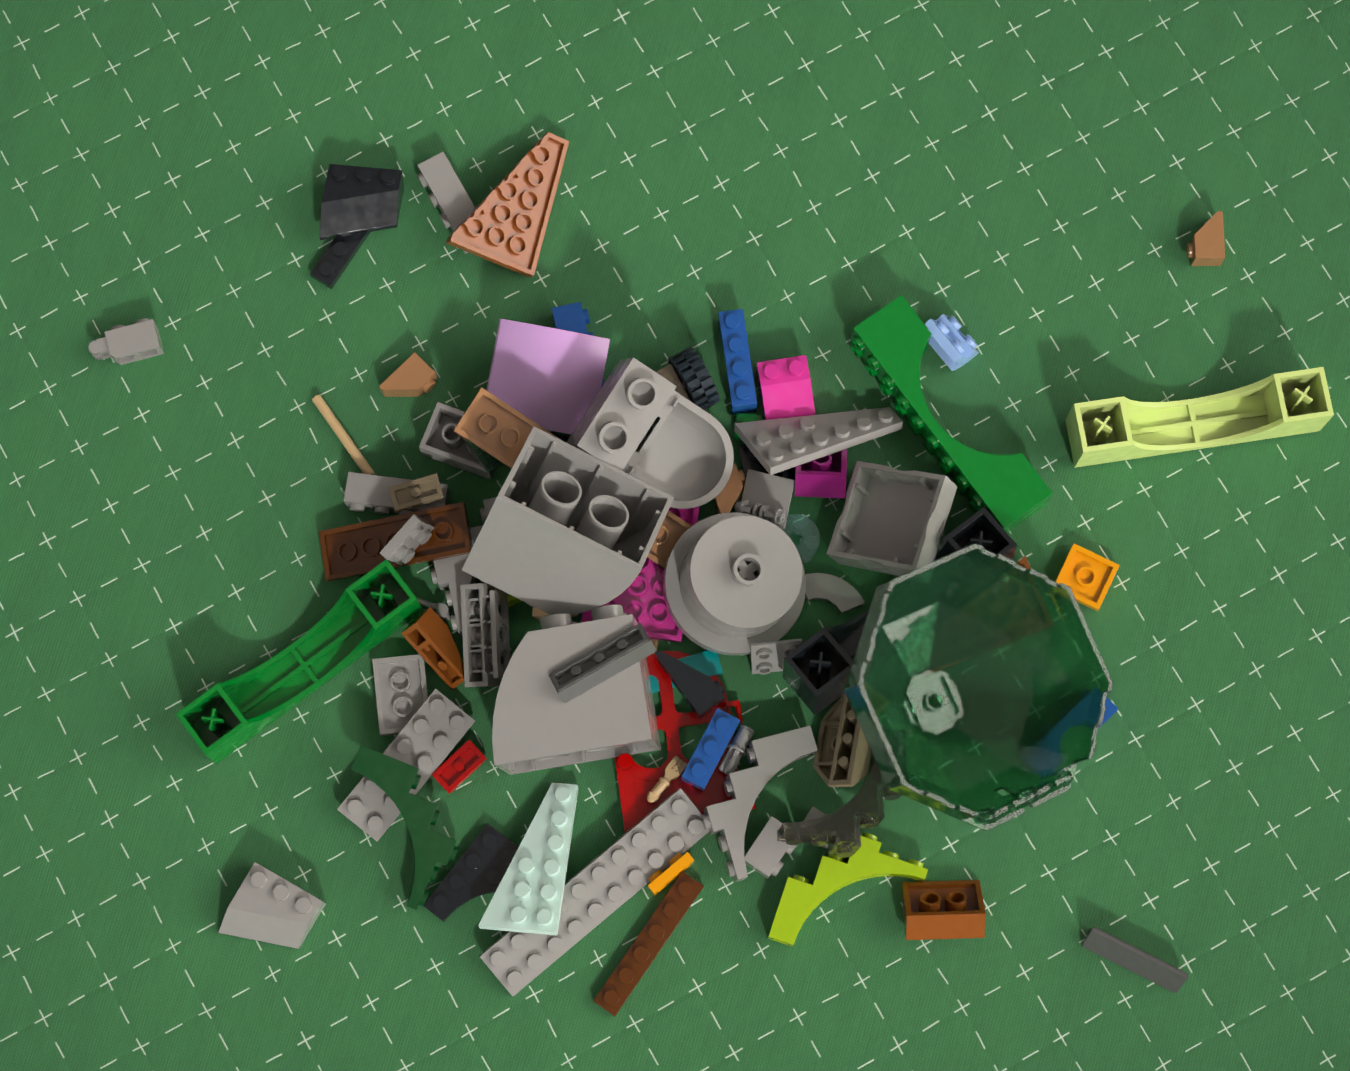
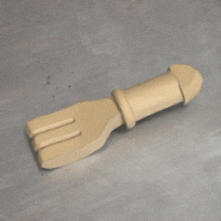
(672, 772)

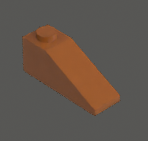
(435, 644)

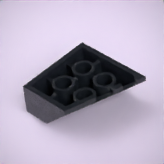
(360, 200)

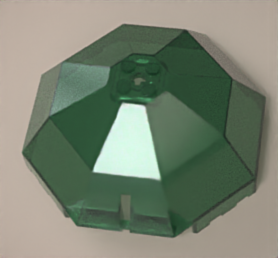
(1009, 678)

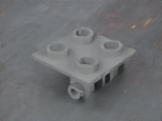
(766, 497)
(769, 656)

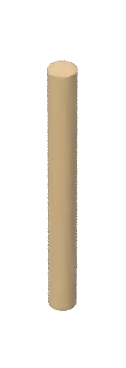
(342, 435)

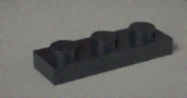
(338, 257)

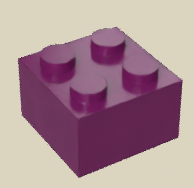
(822, 476)

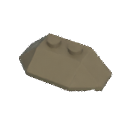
(841, 747)

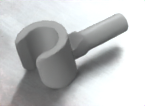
(442, 609)

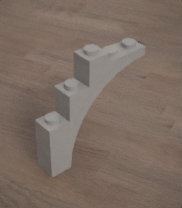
(450, 576)
(731, 817)

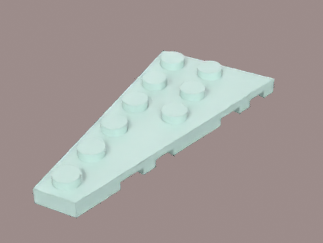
(535, 880)

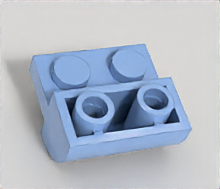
(950, 342)

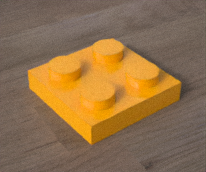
(1087, 576)

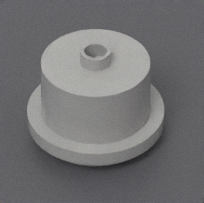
(734, 583)

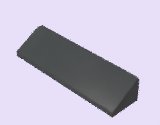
(602, 663)
(1134, 960)

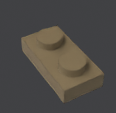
(416, 493)

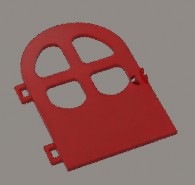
(638, 780)

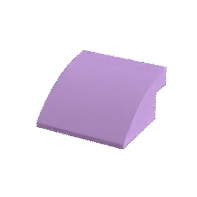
(547, 372)

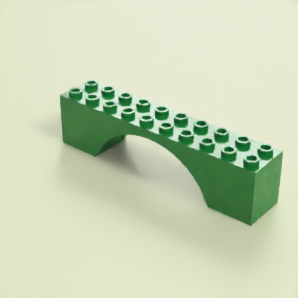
(893, 348)
(249, 703)

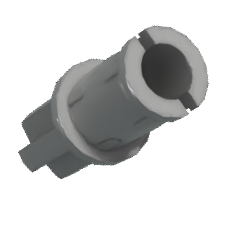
(736, 749)

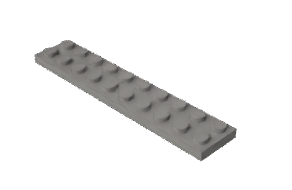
(600, 890)

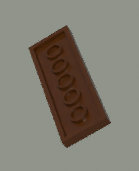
(357, 547)

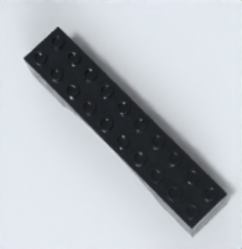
(823, 662)

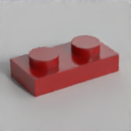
(459, 767)

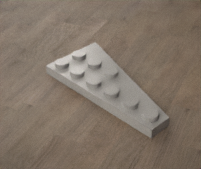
(801, 439)

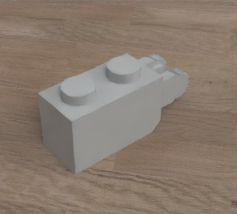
(129, 342)

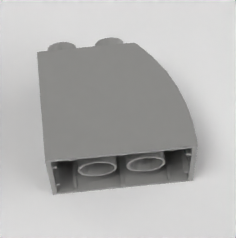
(566, 529)
(541, 731)

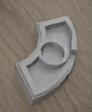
(834, 590)

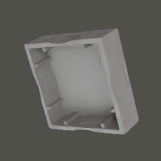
(891, 519)

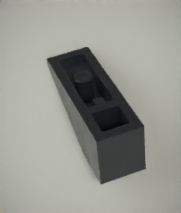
(693, 685)

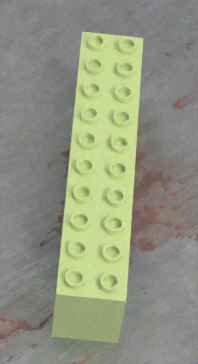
(1135, 429)

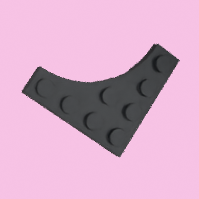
(474, 874)

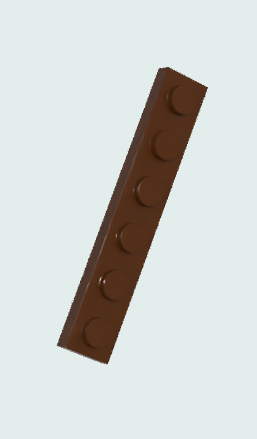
(648, 944)

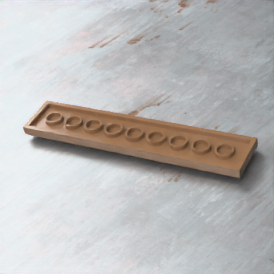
(502, 434)

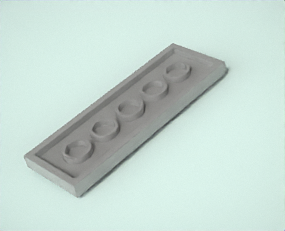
(421, 744)

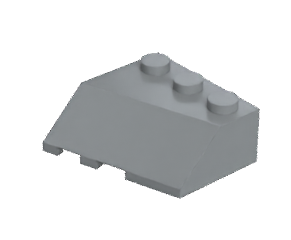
(271, 910)

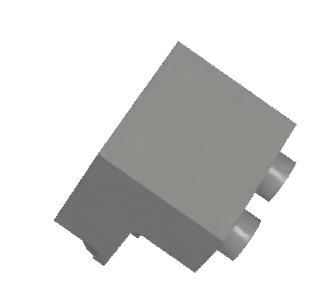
(656, 435)

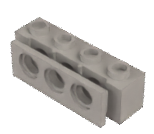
(481, 634)

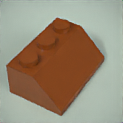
(943, 910)

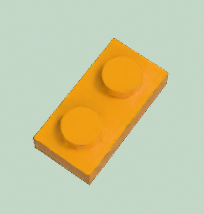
(661, 879)

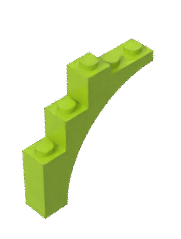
(832, 874)

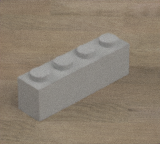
(445, 191)
(372, 493)

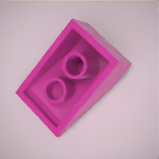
(785, 388)

